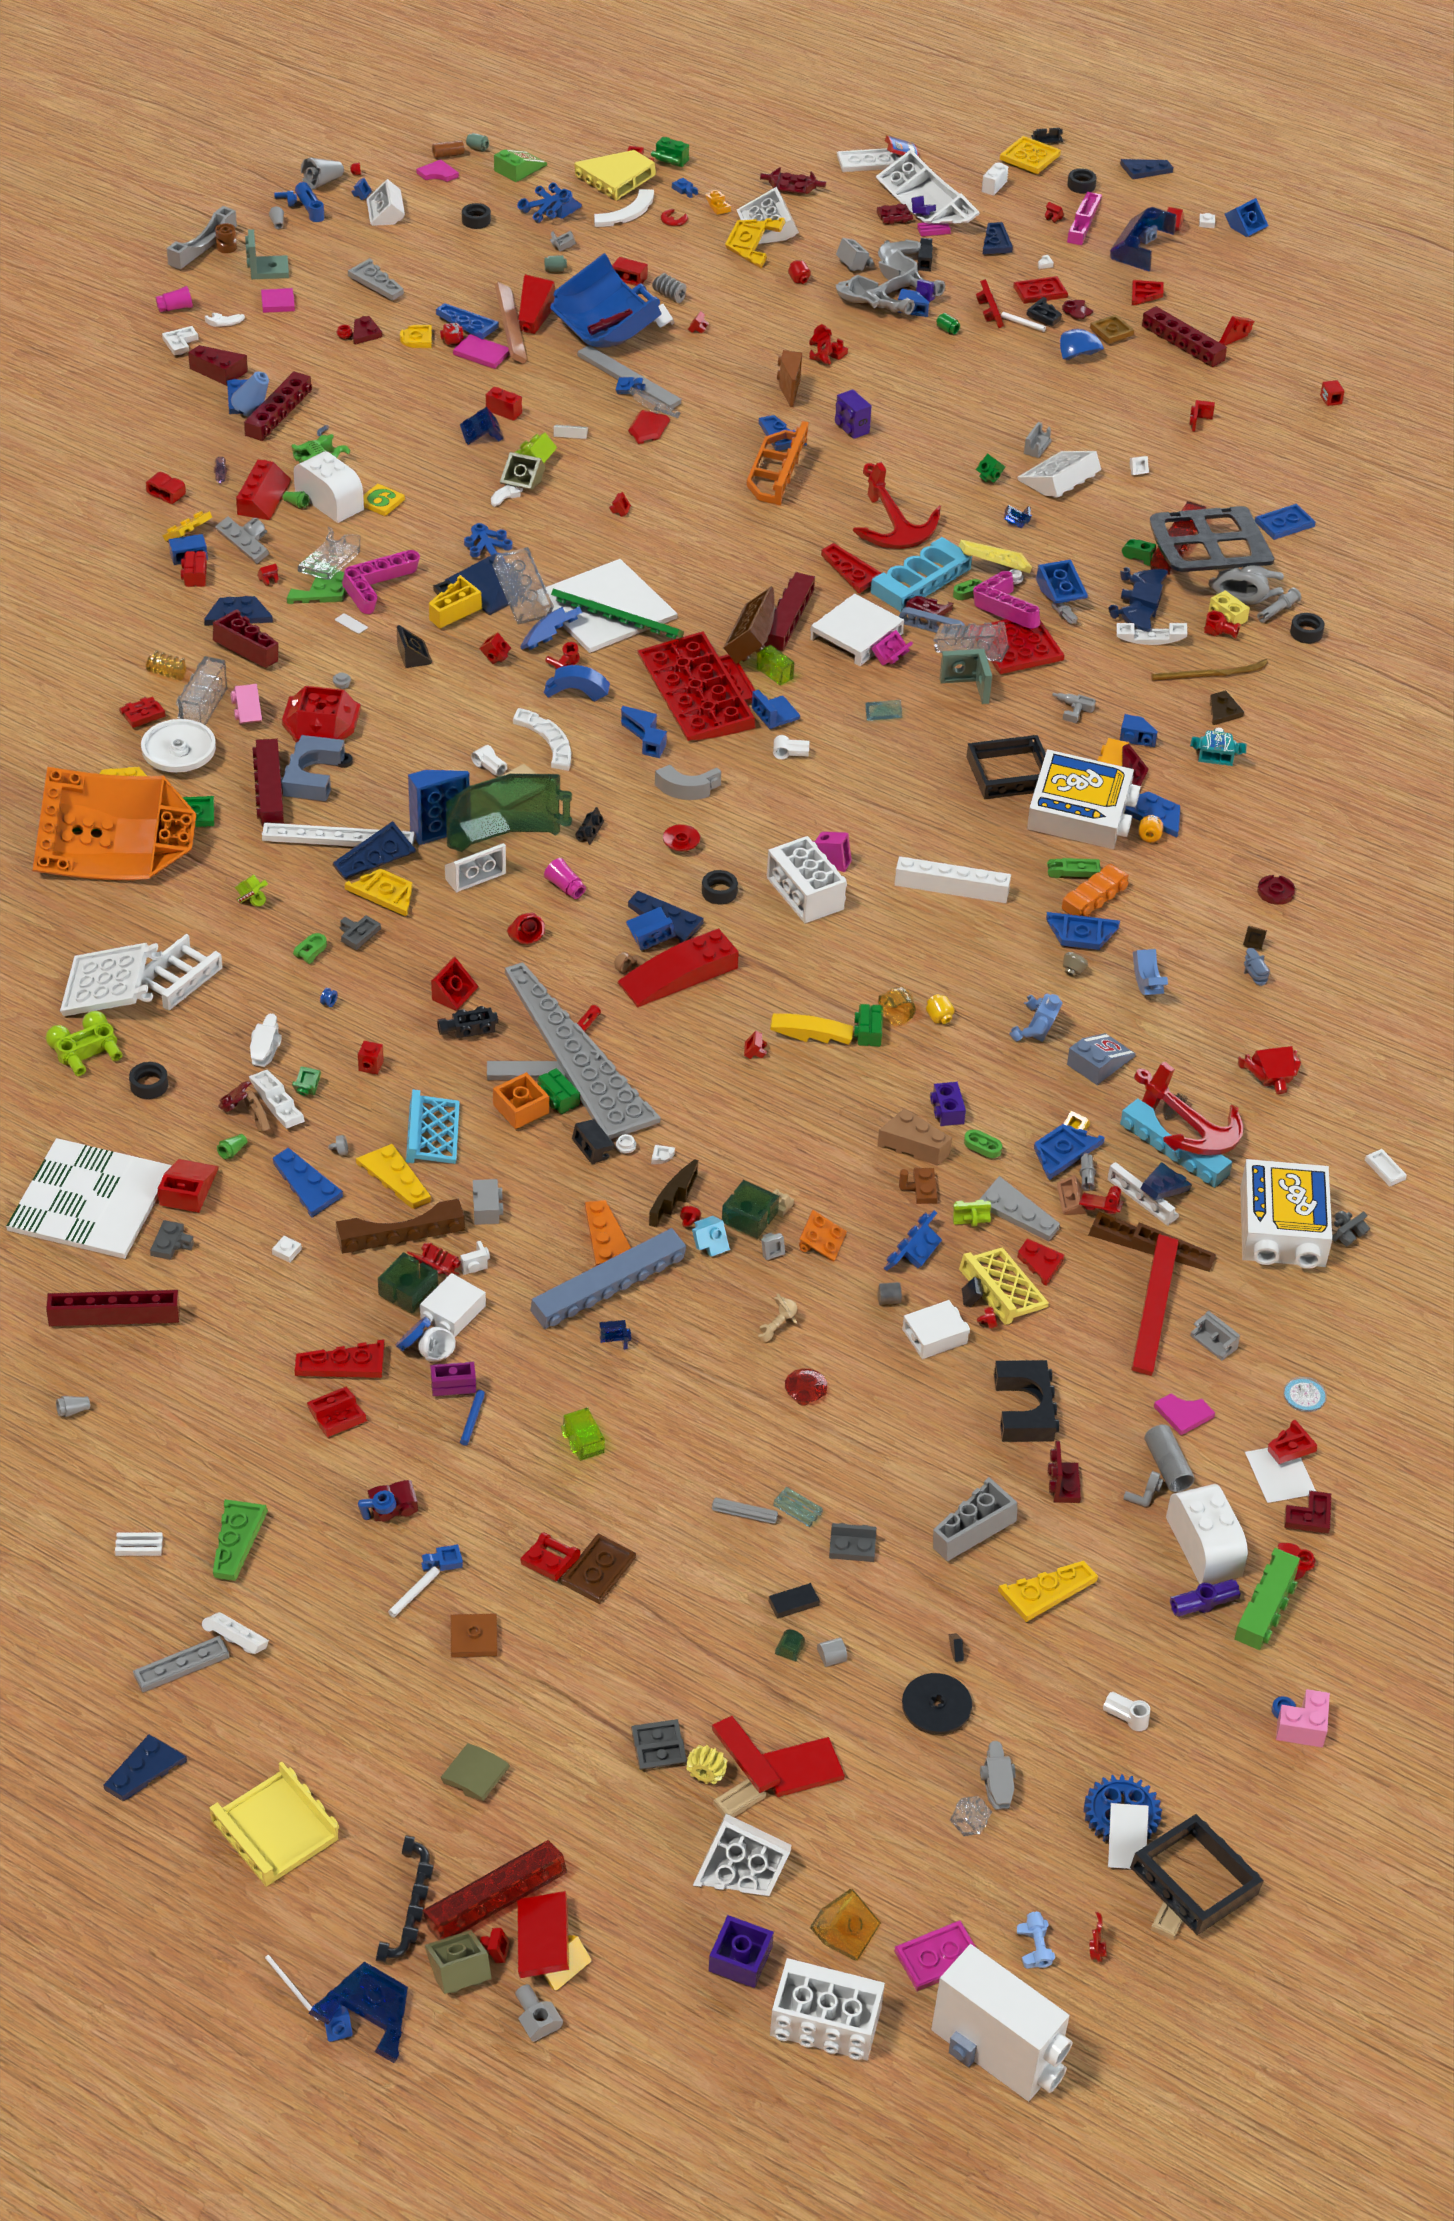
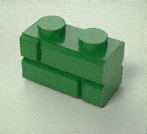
(869, 1025)
(560, 1091)

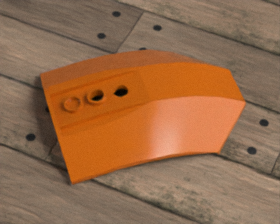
(140, 821)

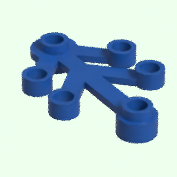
(563, 197)
(482, 532)

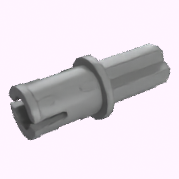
(1065, 612)
(1087, 1172)

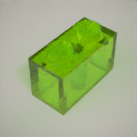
(775, 665)
(583, 1434)

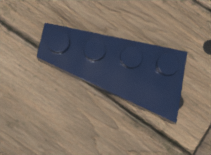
(684, 922)

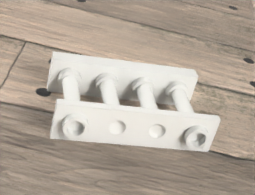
(189, 982)

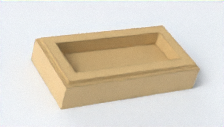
(738, 1799)
(1166, 1922)

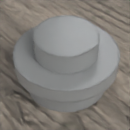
(341, 680)

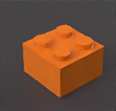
(521, 1100)

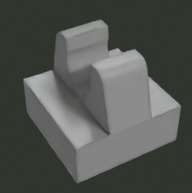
(773, 1245)

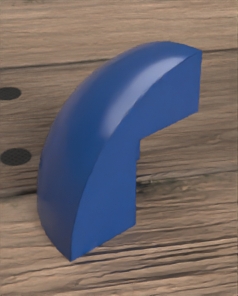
(1079, 342)

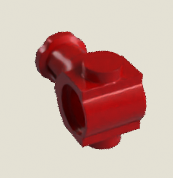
(1217, 624)

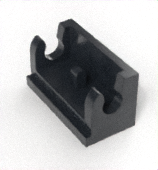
(592, 1141)

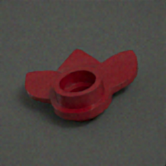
(1076, 309)
(231, 1100)

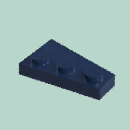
(1145, 168)
(144, 1764)

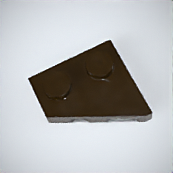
(1224, 708)

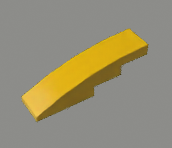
(804, 1026)

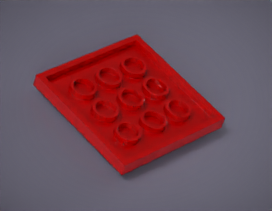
(1027, 648)

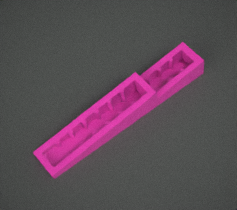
(1083, 218)

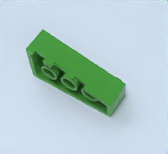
(1268, 1600)

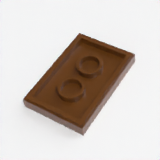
(598, 1568)

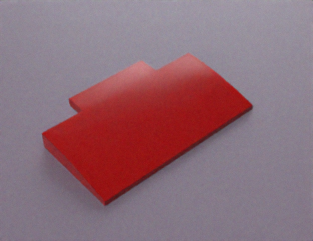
(700, 688)

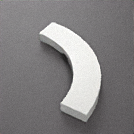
(629, 213)
(551, 733)

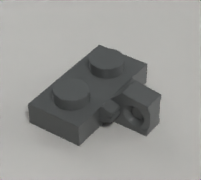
(358, 932)
(170, 1238)

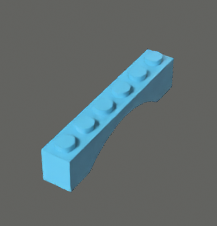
(1141, 1121)

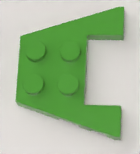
(321, 589)

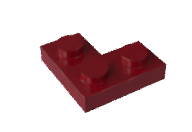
(1311, 1518)

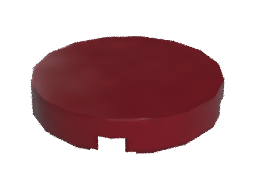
(1276, 889)

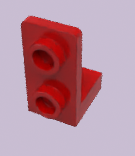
(1202, 409)

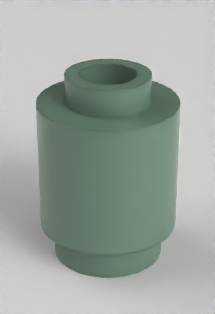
(477, 141)
(555, 263)

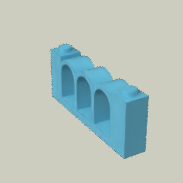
(890, 590)

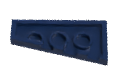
(375, 851)

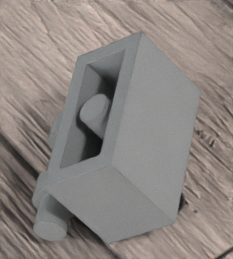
(853, 255)

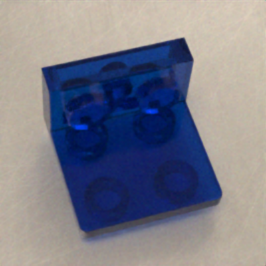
(479, 425)

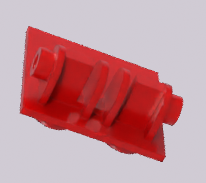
(1110, 1203)
(437, 1259)

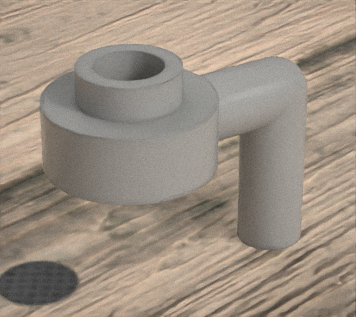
(1154, 1484)

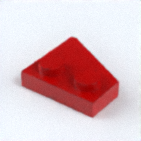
(1146, 291)
(1040, 1259)
(1291, 1444)

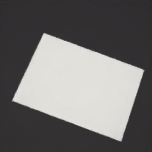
(1279, 1480)

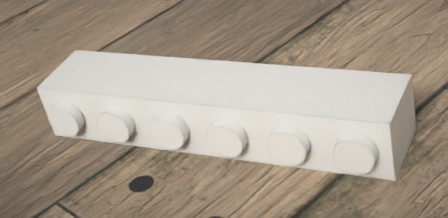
(952, 879)

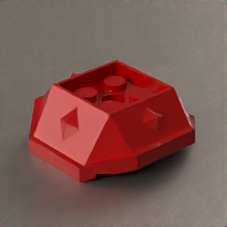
(321, 713)

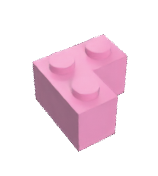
(247, 704)
(1305, 1724)

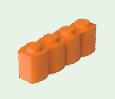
(1095, 891)

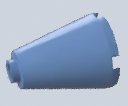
(251, 393)

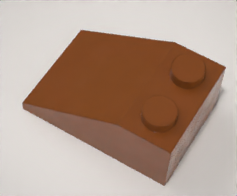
(789, 374)

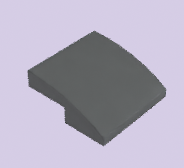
(658, 1744)

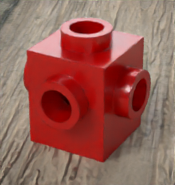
(495, 648)

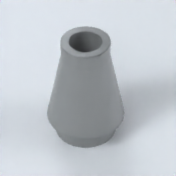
(277, 216)
(71, 1405)

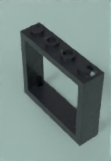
(1005, 747)
(1175, 1896)

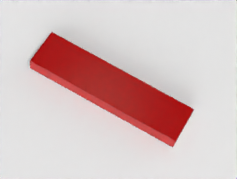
(745, 1754)

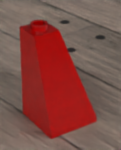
(535, 303)

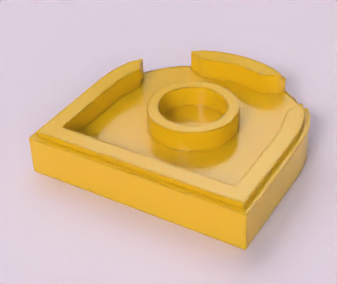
(417, 336)

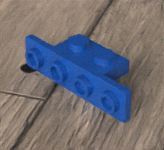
(918, 1245)

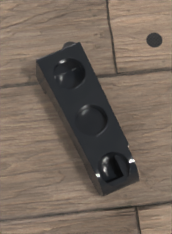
(925, 254)

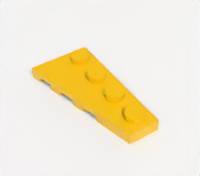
(395, 1174)
(1047, 1589)

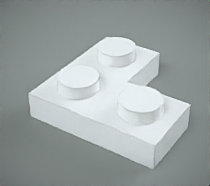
(178, 339)

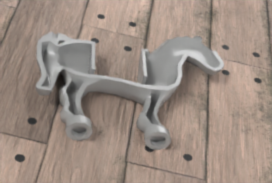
(900, 272)

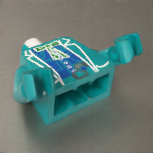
(1217, 747)

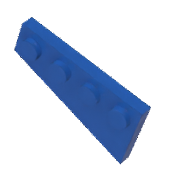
(311, 1187)

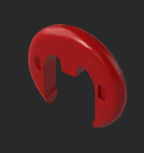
(670, 220)

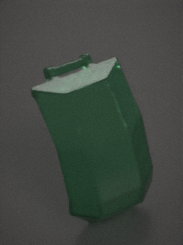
(506, 806)

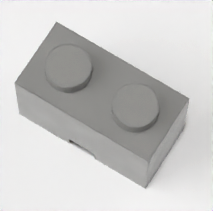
(486, 1201)

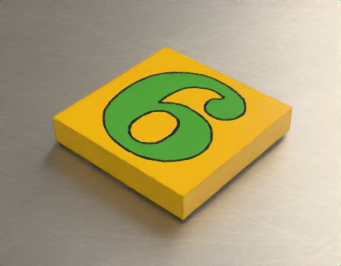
(382, 499)

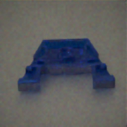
(373, 1997)

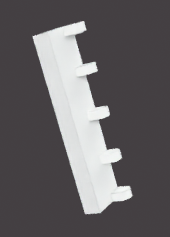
(1131, 1186)

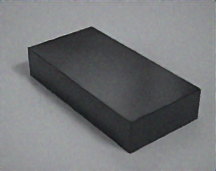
(793, 1600)

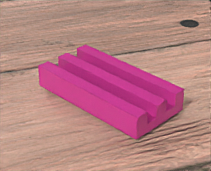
(931, 229)

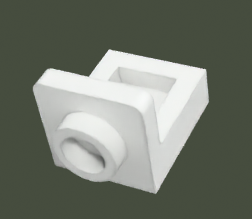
(475, 1260)

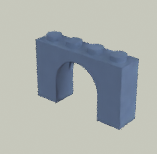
(307, 752)

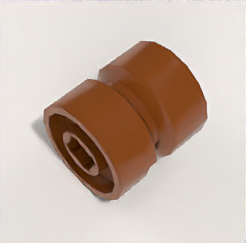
(226, 238)

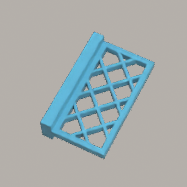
(416, 1123)

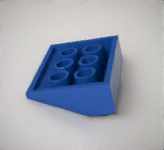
(428, 798)

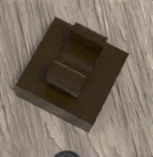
(1255, 937)

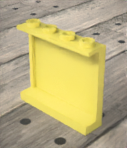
(276, 1825)

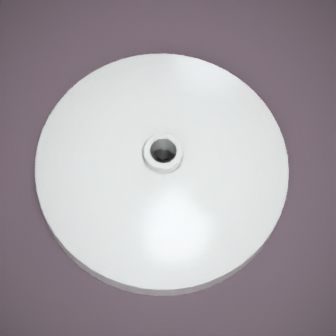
(178, 745)

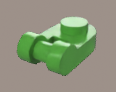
(315, 943)

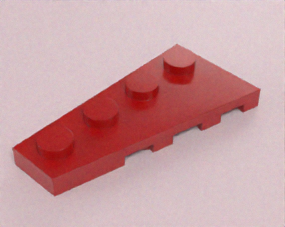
(343, 1362)

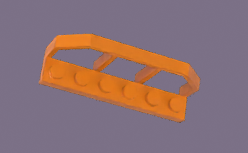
(789, 460)

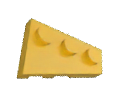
(187, 525)

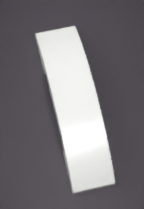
(1176, 632)

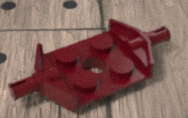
(792, 182)

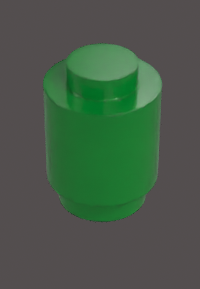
(948, 323)

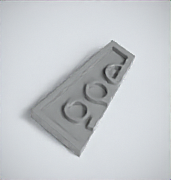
(1019, 1210)

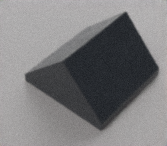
(412, 649)

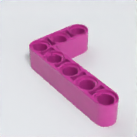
(360, 576)
(995, 598)

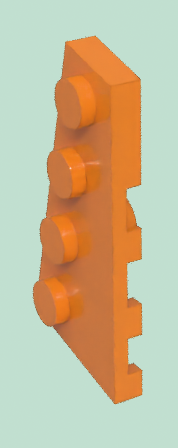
(604, 1232)

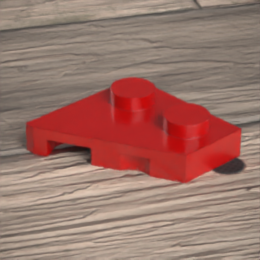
(1236, 329)

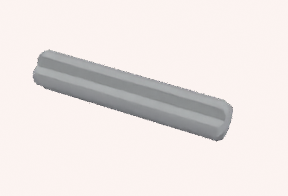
(744, 1510)

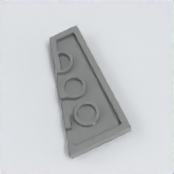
(374, 278)

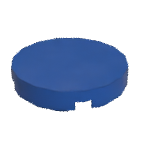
(413, 1334)

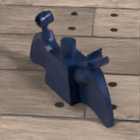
(1143, 598)

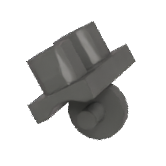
(1346, 1225)

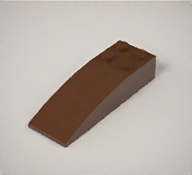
(751, 627)

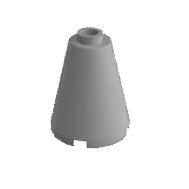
(320, 171)

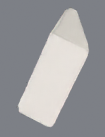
(570, 431)

